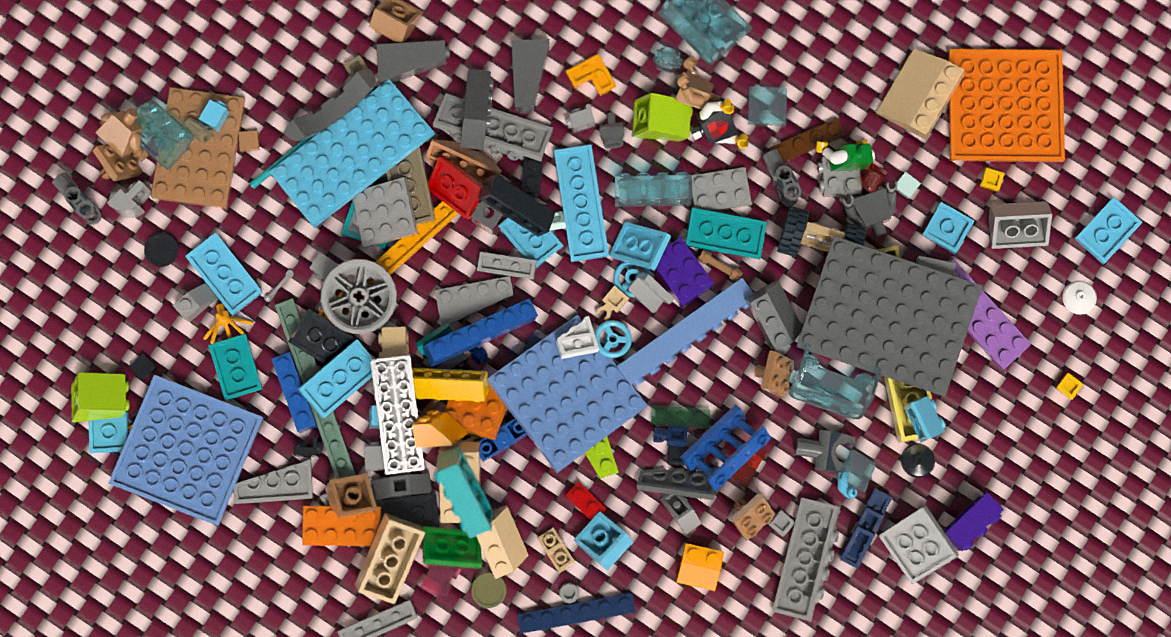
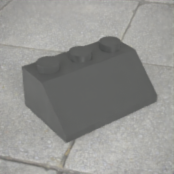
(774, 315)

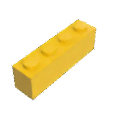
(450, 384)

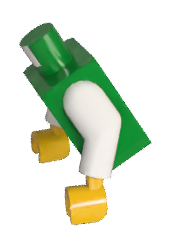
(848, 157)

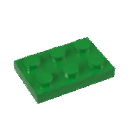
(450, 548)

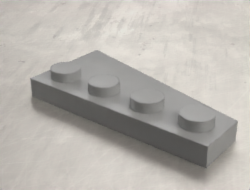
(280, 485)

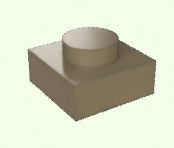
(355, 65)

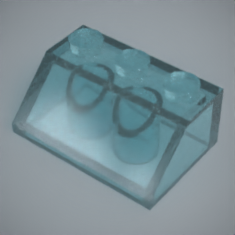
(162, 134)

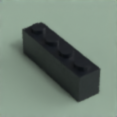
(516, 205)

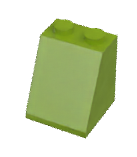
(661, 118)
(98, 396)

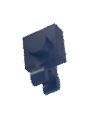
(674, 436)

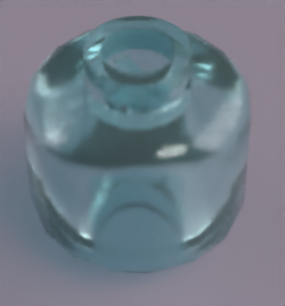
(667, 59)

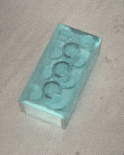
(653, 190)

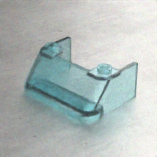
(832, 390)

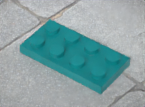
(725, 233)

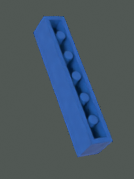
(480, 332)

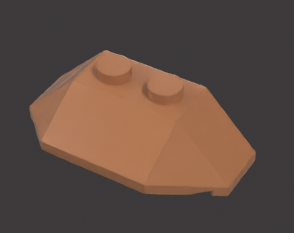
(469, 160)

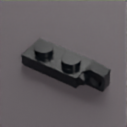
(532, 177)

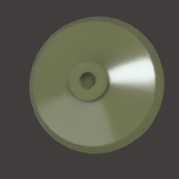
(488, 591)

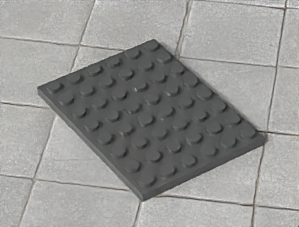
(889, 316)

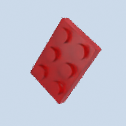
(455, 187)

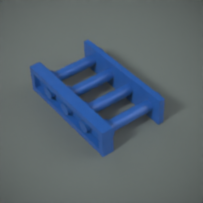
(717, 434)

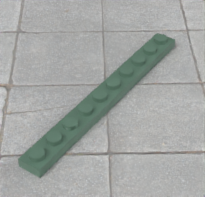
(307, 368)

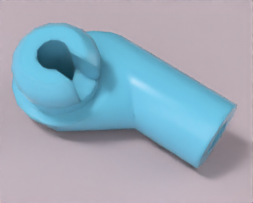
(846, 489)

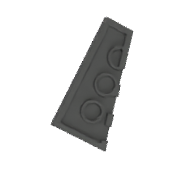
(677, 482)

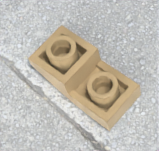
(556, 550)

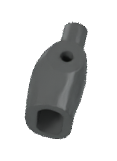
(612, 133)

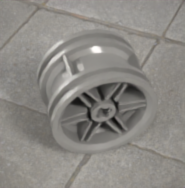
(378, 312)

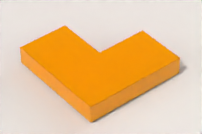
(593, 70)

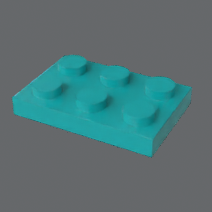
(235, 367)

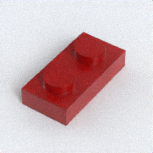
(585, 501)

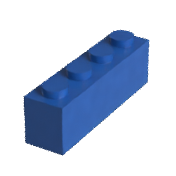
(290, 382)

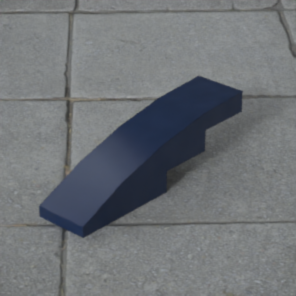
(866, 527)

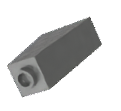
(407, 59)
(528, 69)

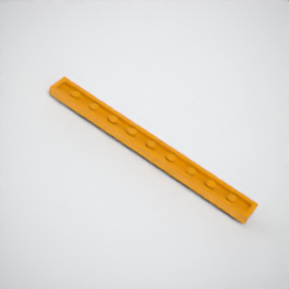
(407, 247)

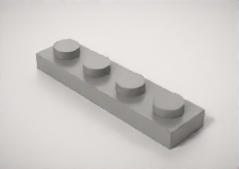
(381, 622)

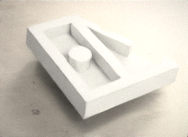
(578, 340)

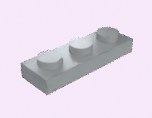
(507, 265)

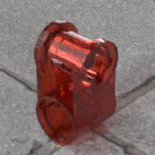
(873, 178)

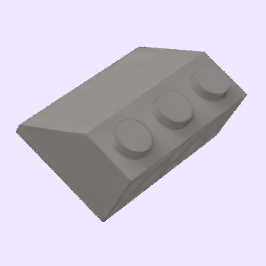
(1019, 224)

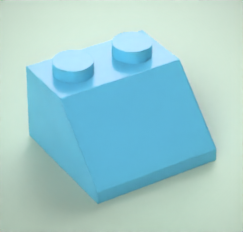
(925, 419)
(603, 541)

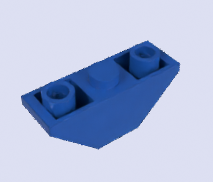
(506, 437)

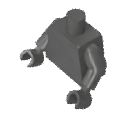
(873, 208)

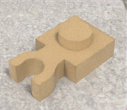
(614, 301)

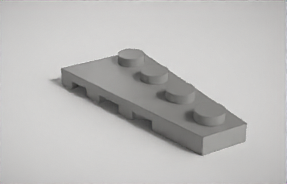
(464, 300)

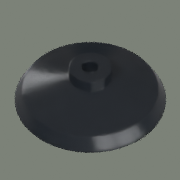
(161, 250)
(917, 460)

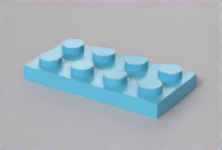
(224, 274)
(338, 379)

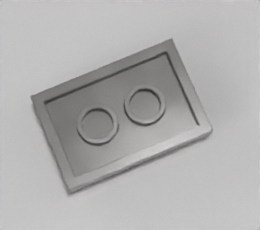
(721, 190)

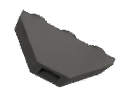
(401, 486)

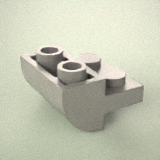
(129, 203)

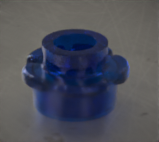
(479, 355)

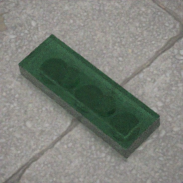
(680, 416)

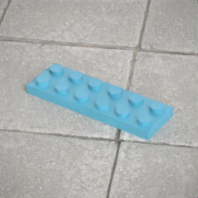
(581, 203)

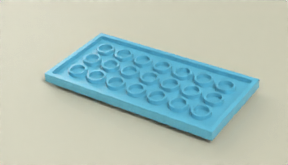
(352, 153)

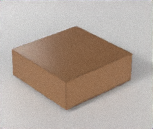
(249, 141)

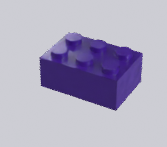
(682, 273)
(973, 522)

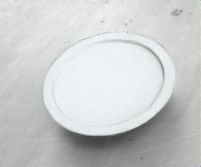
(1079, 297)

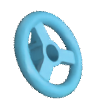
(630, 271)
(619, 339)

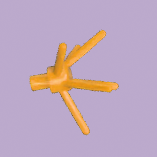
(224, 319)

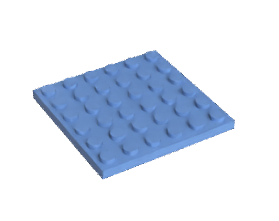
(565, 401)
(186, 450)

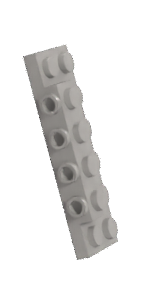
(506, 134)
(807, 559)

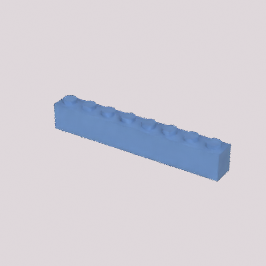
(685, 333)

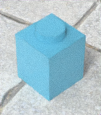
(214, 114)

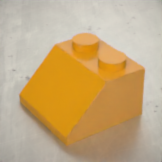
(437, 430)
(700, 567)

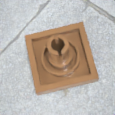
(116, 166)
(775, 374)
(752, 516)

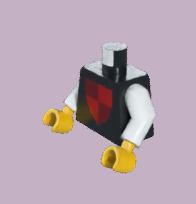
(718, 125)

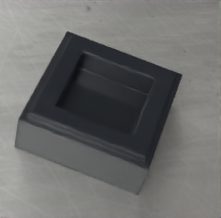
(142, 367)
(674, 455)

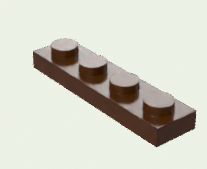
(807, 141)

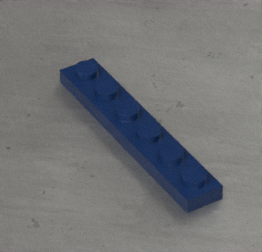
(576, 613)

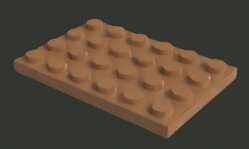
(205, 169)

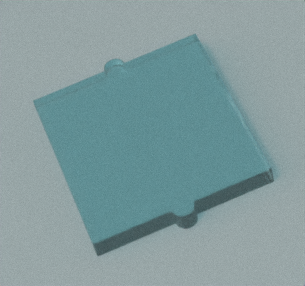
(857, 470)

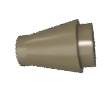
(200, 130)

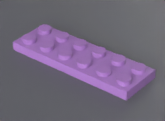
(993, 329)

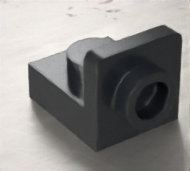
(305, 450)

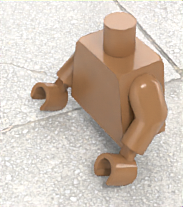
(694, 89)
(122, 133)

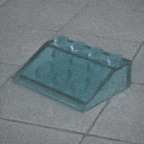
(706, 25)

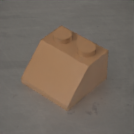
(395, 19)
(351, 495)

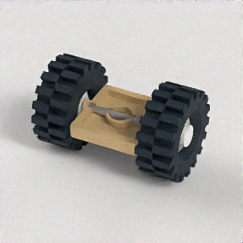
(813, 234)

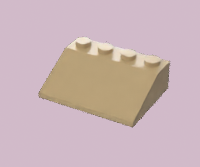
(921, 92)

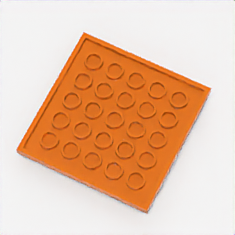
(1007, 106)

